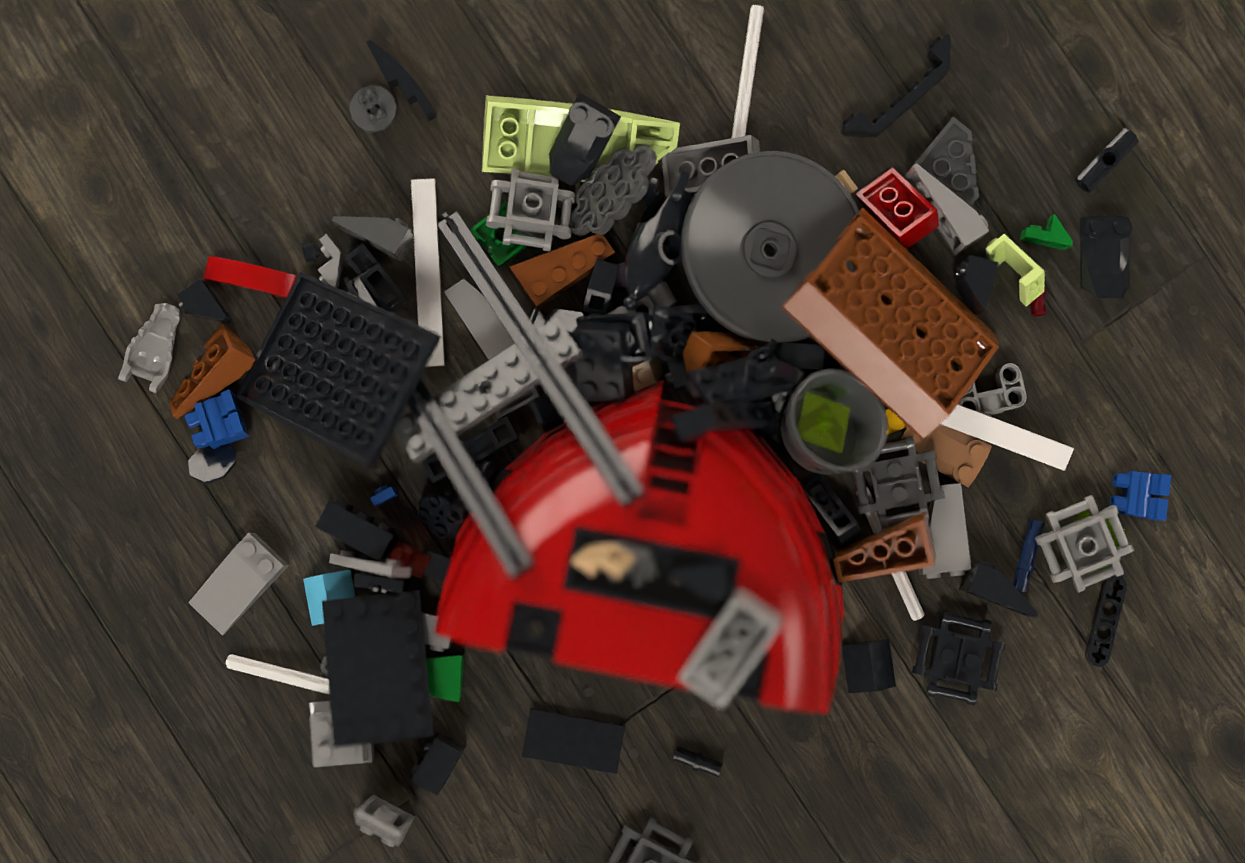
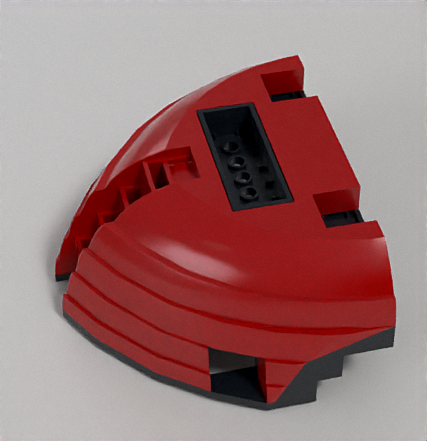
(702, 505)

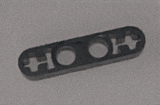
(1110, 622)

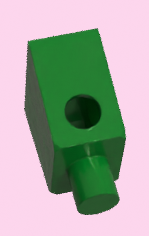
(446, 676)

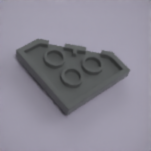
(952, 161)

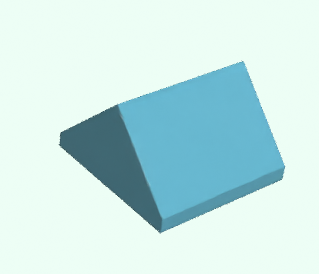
(327, 587)

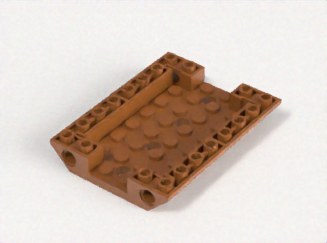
(880, 340)

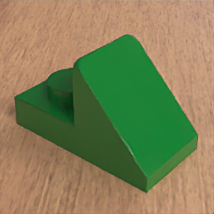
(1054, 236)

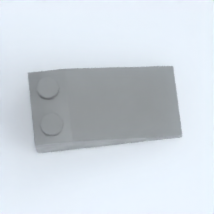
(703, 160)
(958, 221)
(238, 582)
(731, 647)
(383, 820)

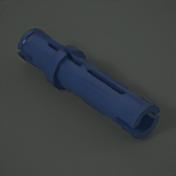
(1027, 556)

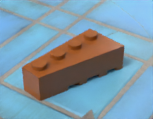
(560, 269)
(889, 551)

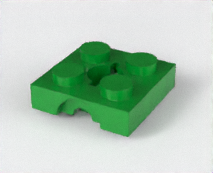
(496, 250)

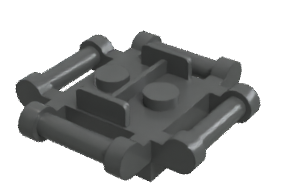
(898, 483)
(650, 850)

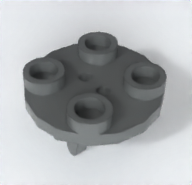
(378, 118)
(642, 567)

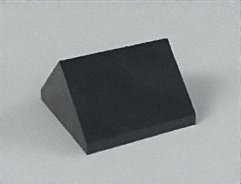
(868, 666)

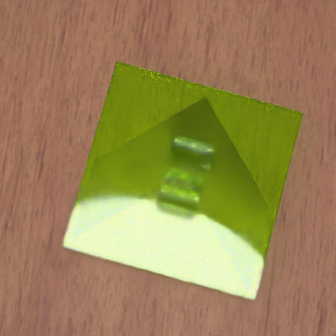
(823, 422)

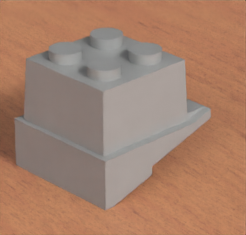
(322, 741)

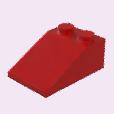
(899, 208)

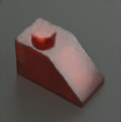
(410, 557)

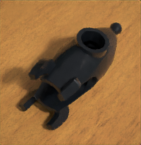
(649, 251)

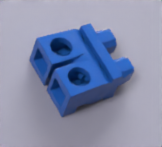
(219, 420)
(1137, 494)

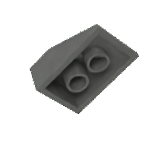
(381, 233)

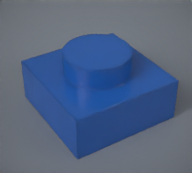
(383, 495)

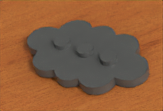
(612, 190)

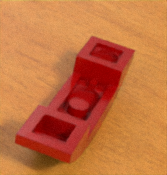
(249, 276)

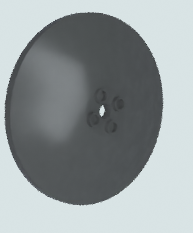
(741, 209)

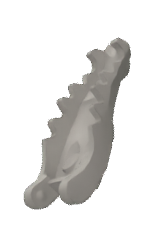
(152, 349)

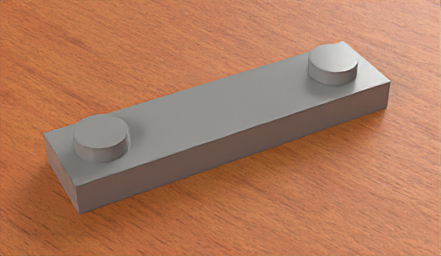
(391, 568)

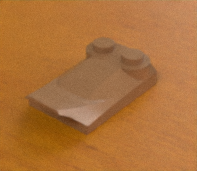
(957, 453)

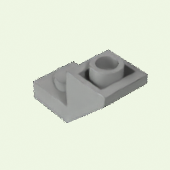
(332, 270)

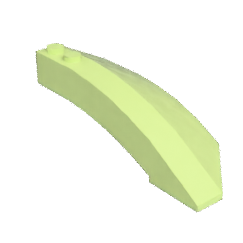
(524, 130)

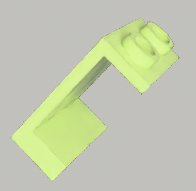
(1032, 283)

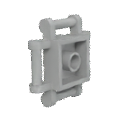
(530, 209)
(1085, 544)

